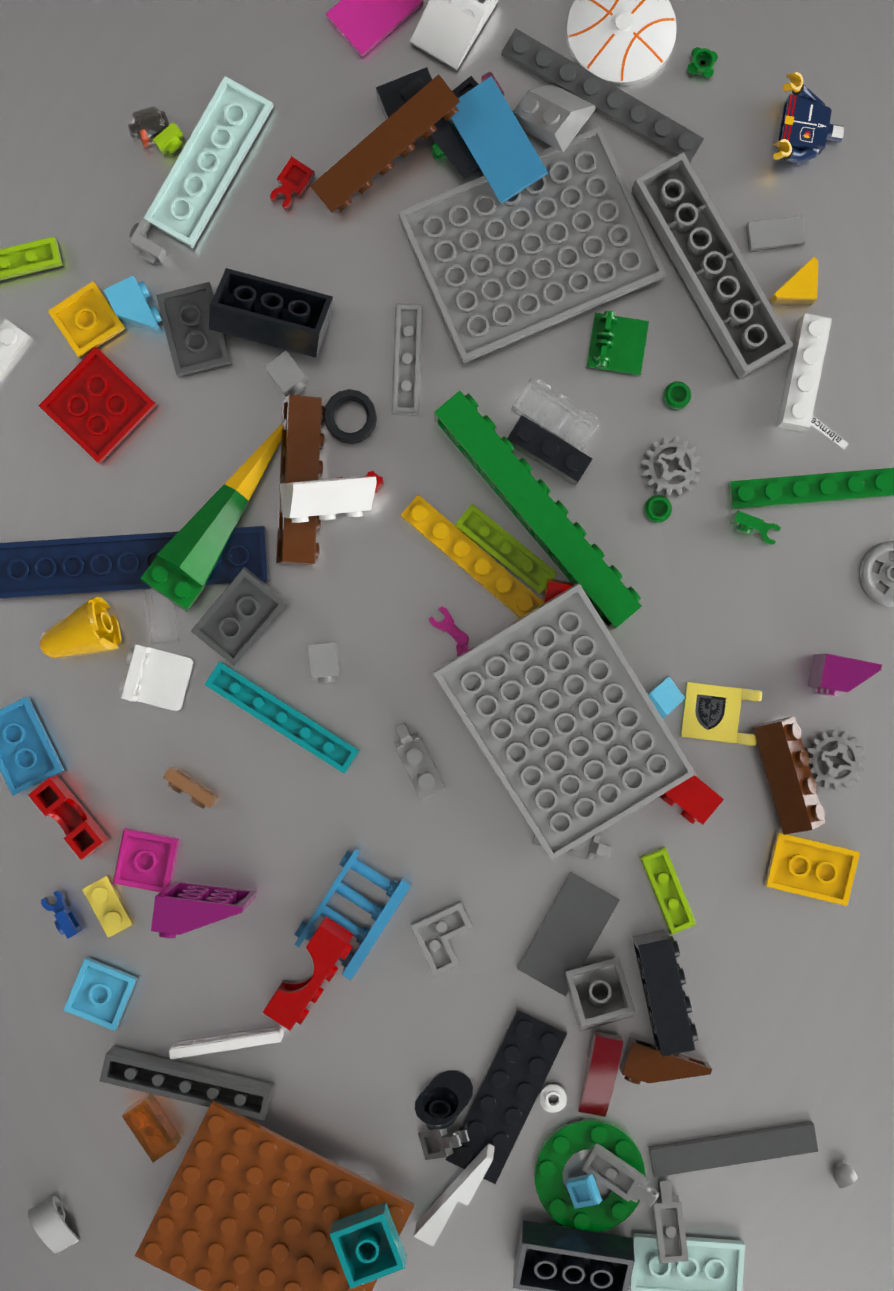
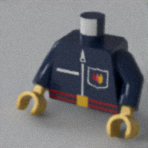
(804, 124)

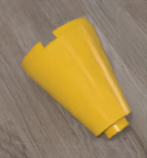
(83, 631)

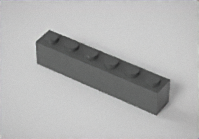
(186, 1082)

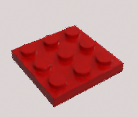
(97, 405)

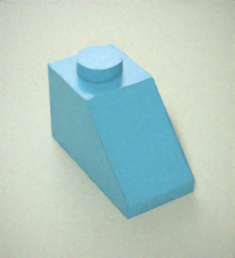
(665, 696)

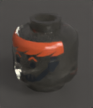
(147, 125)

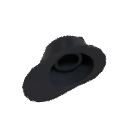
(444, 1099)

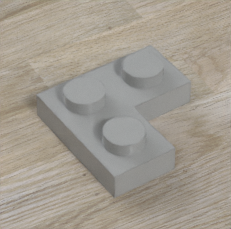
(434, 933)

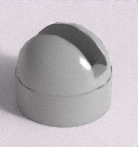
(844, 1175)

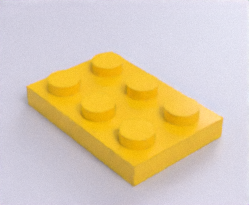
(812, 868)

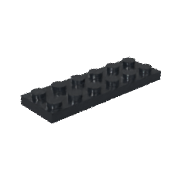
(508, 1090)

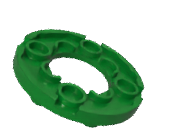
(551, 1162)

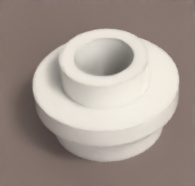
(546, 1092)

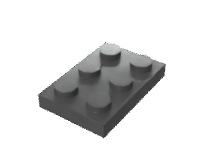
(187, 330)
(239, 616)

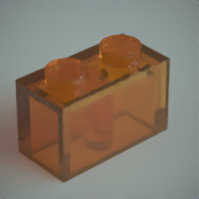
(151, 1127)

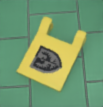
(714, 713)

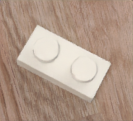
(11, 342)

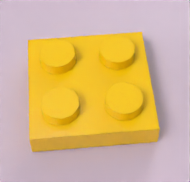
(86, 319)

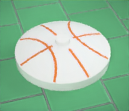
(621, 38)

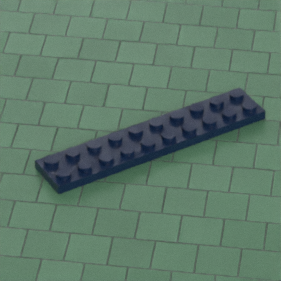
(113, 563)

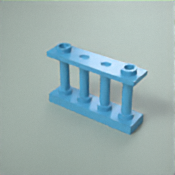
(380, 913)

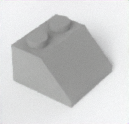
(553, 115)
(599, 994)

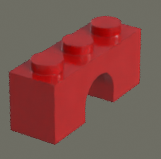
(80, 828)

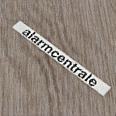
(829, 433)

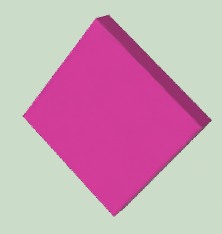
(145, 860)

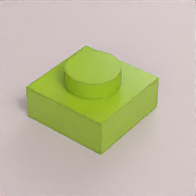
(169, 139)

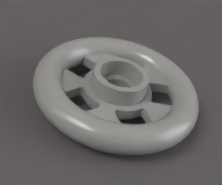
(870, 579)

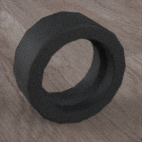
(339, 398)

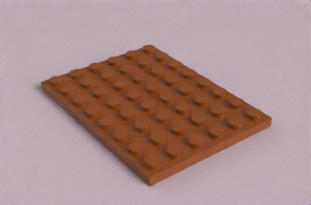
(257, 1212)

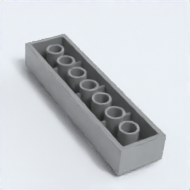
(711, 265)

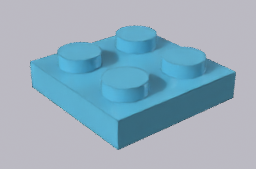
(100, 993)

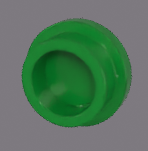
(677, 395)
(657, 508)

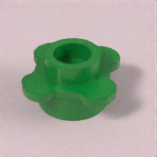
(705, 55)

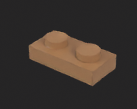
(180, 782)

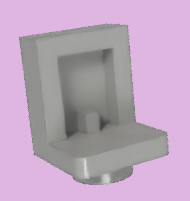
(148, 250)

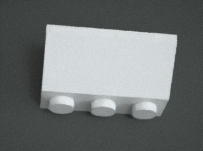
(327, 498)

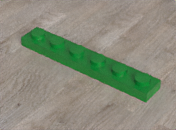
(811, 488)

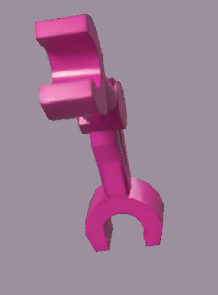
(449, 626)

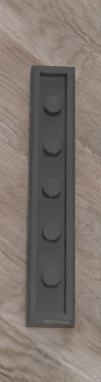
(733, 1149)

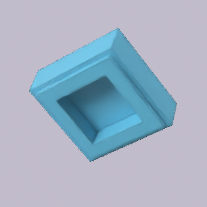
(583, 1191)

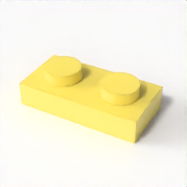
(108, 906)

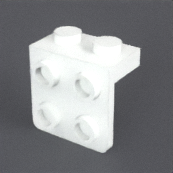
(156, 677)

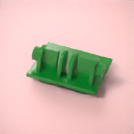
(617, 343)

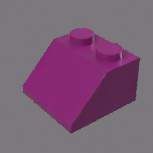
(839, 674)

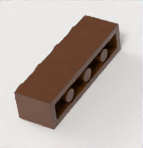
(789, 775)

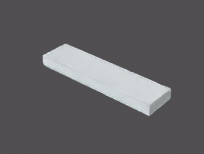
(226, 1042)

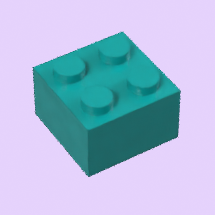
(368, 1245)

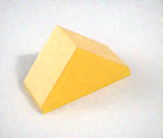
(800, 288)

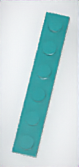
(282, 717)

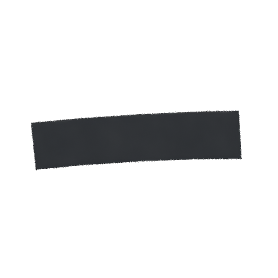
(446, 136)

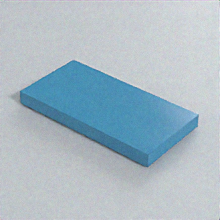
(497, 140)

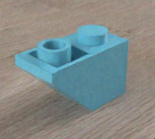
(131, 304)

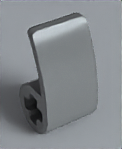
(49, 1224)

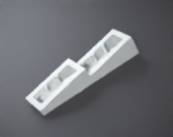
(462, 1190)

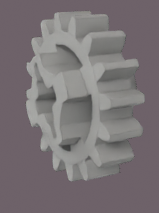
(682, 472)
(837, 749)

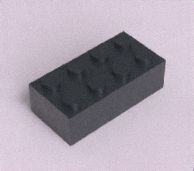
(270, 312)
(664, 994)
(571, 1259)

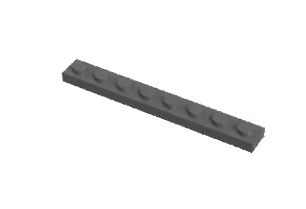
(606, 97)

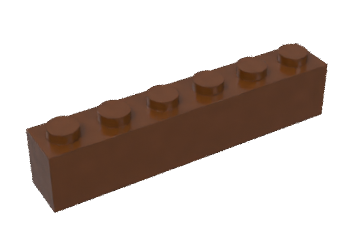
(385, 143)
(299, 463)

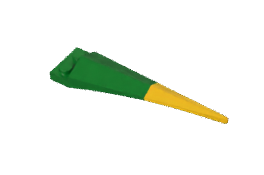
(192, 554)

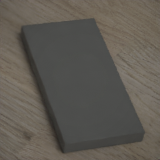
(568, 932)

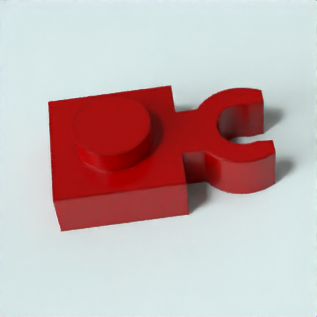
(294, 179)

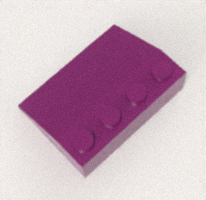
(192, 906)

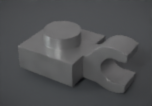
(439, 1143)

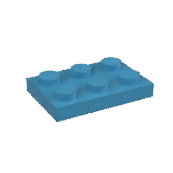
(25, 748)

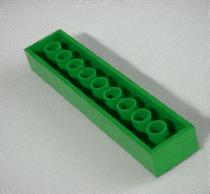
(535, 509)

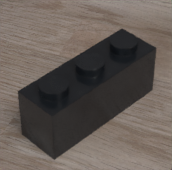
(549, 450)

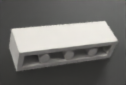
(804, 373)

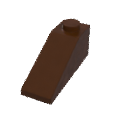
(645, 1064)

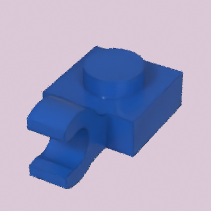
(66, 920)

